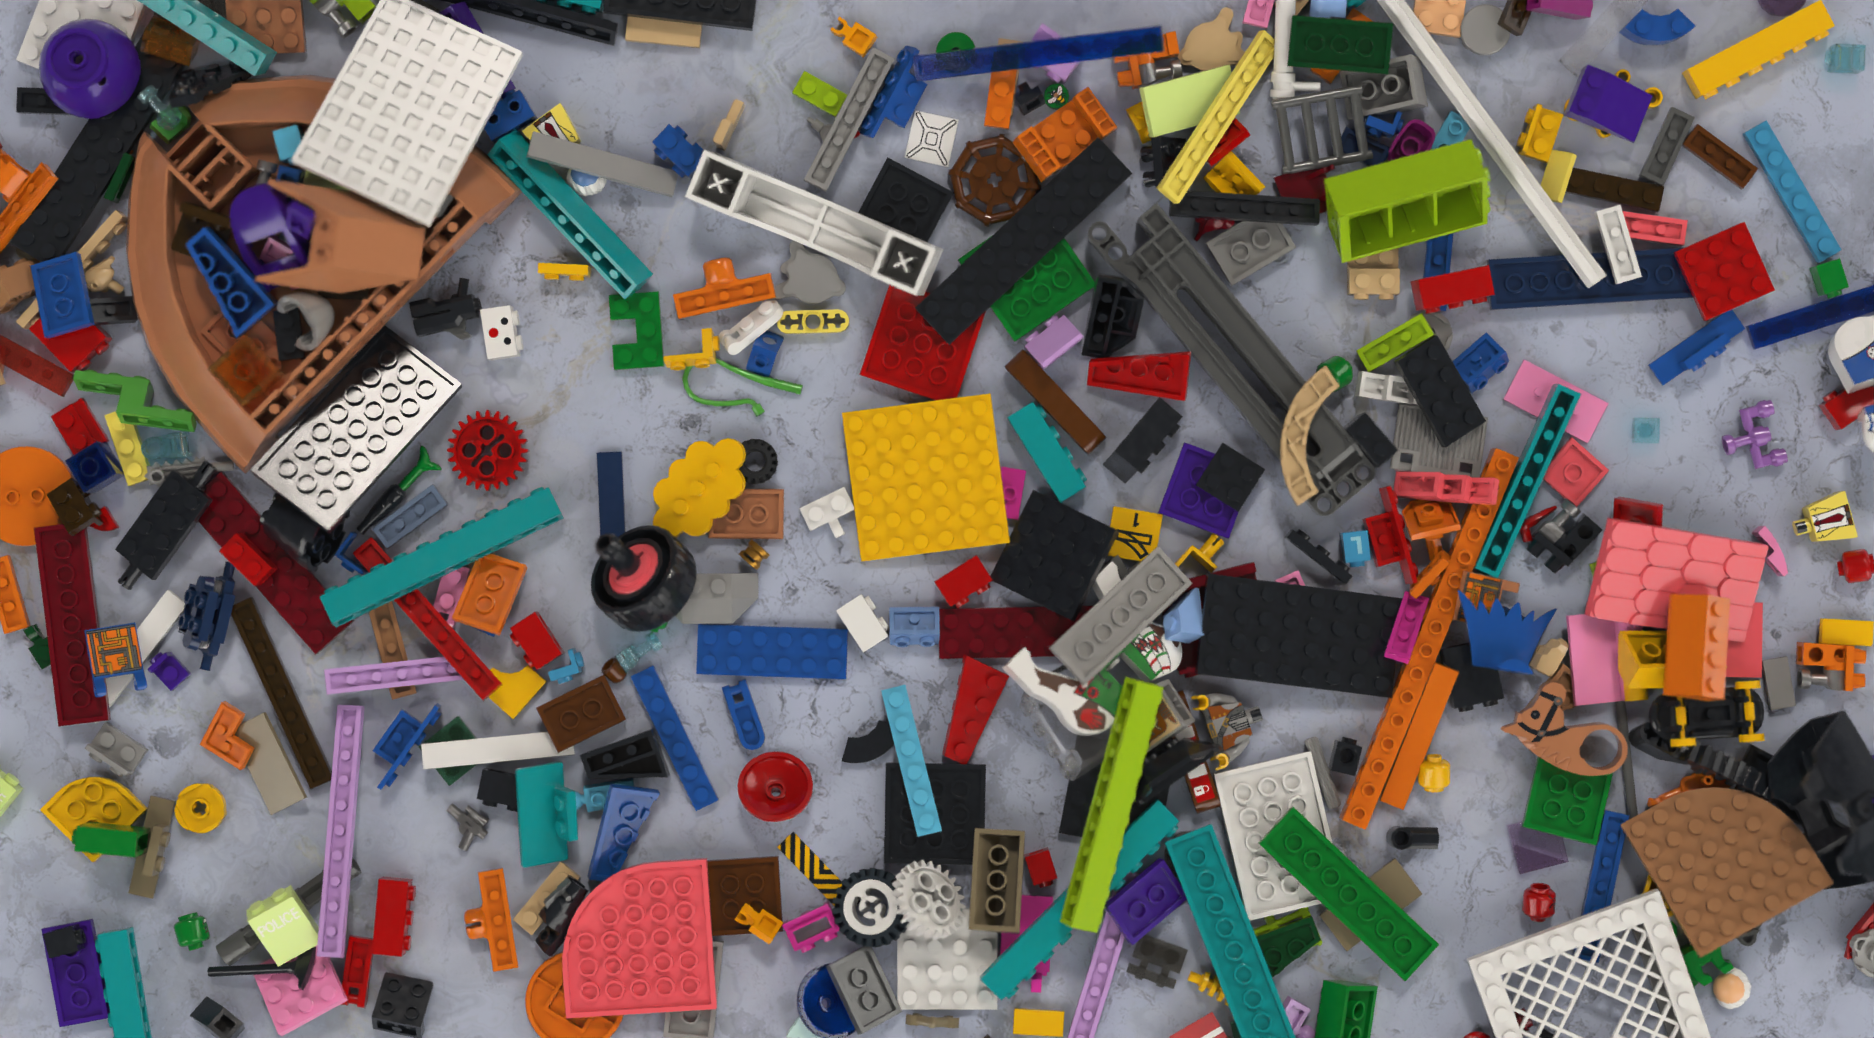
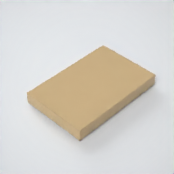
(663, 32)

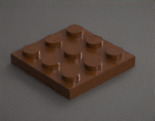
(741, 882)

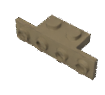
(151, 863)

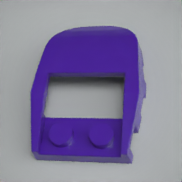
(261, 213)

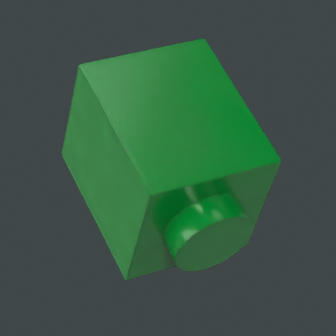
(1829, 278)

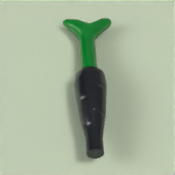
(396, 493)

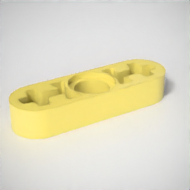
(831, 326)

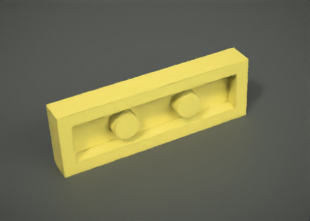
(128, 448)

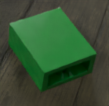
(111, 839)

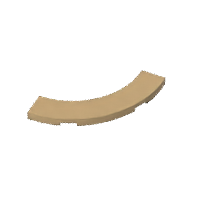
(1295, 434)

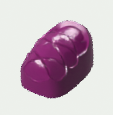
(1411, 140)

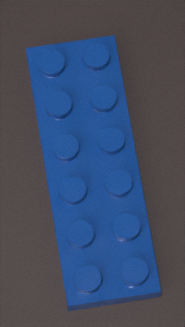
(772, 651)

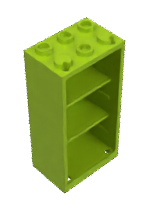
(1407, 200)

